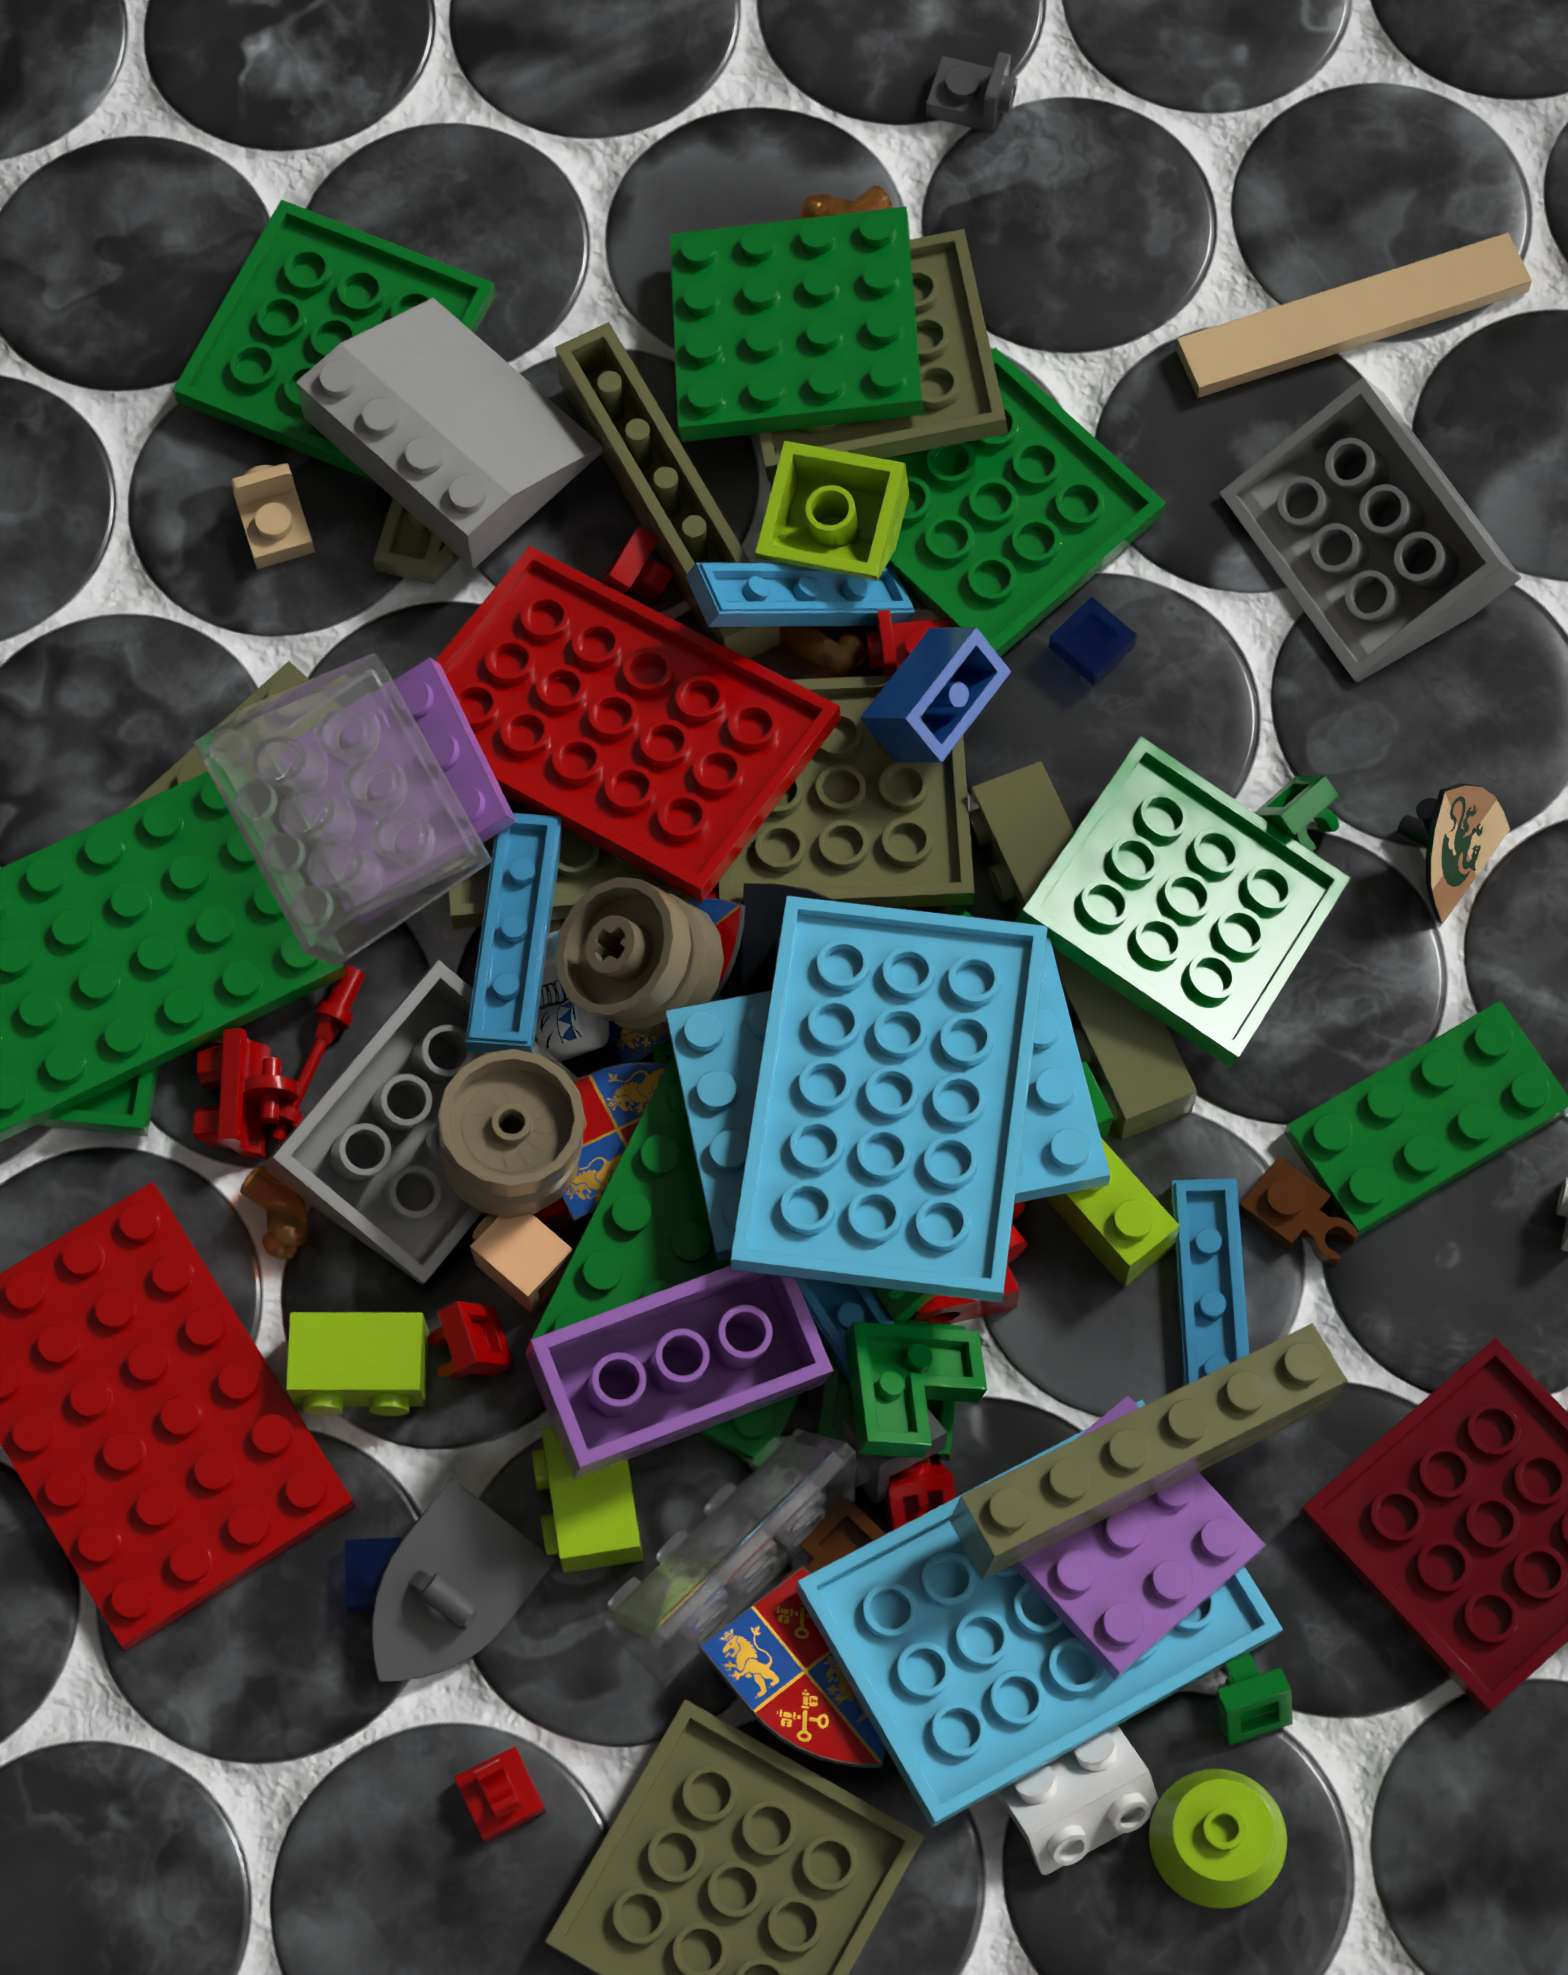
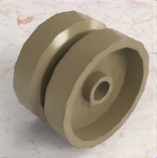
(636, 954)
(510, 1133)

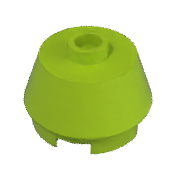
(1218, 1838)

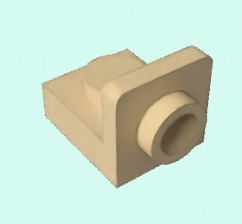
(272, 515)

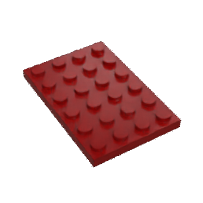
(629, 721)
(150, 1420)

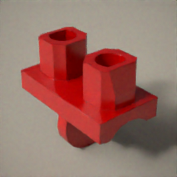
(248, 1094)

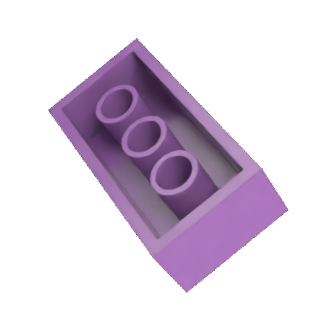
(675, 1365)

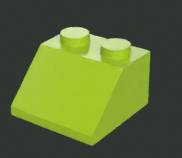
(834, 511)

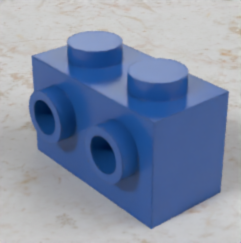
(935, 694)

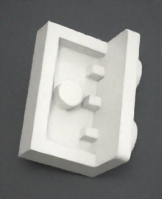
(1081, 1800)

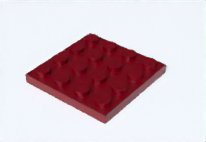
(1465, 1524)

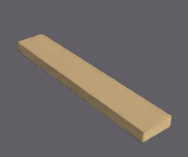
(1353, 315)

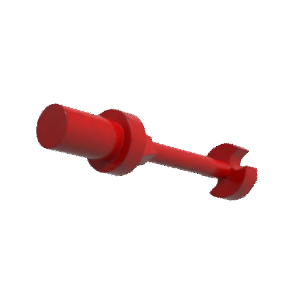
(332, 1017)

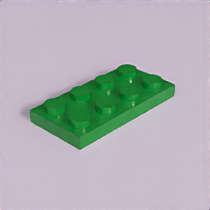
(1428, 1118)

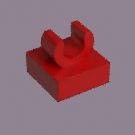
(634, 570)
(473, 1340)
(500, 1794)

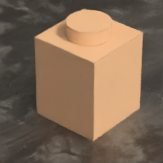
(521, 1257)

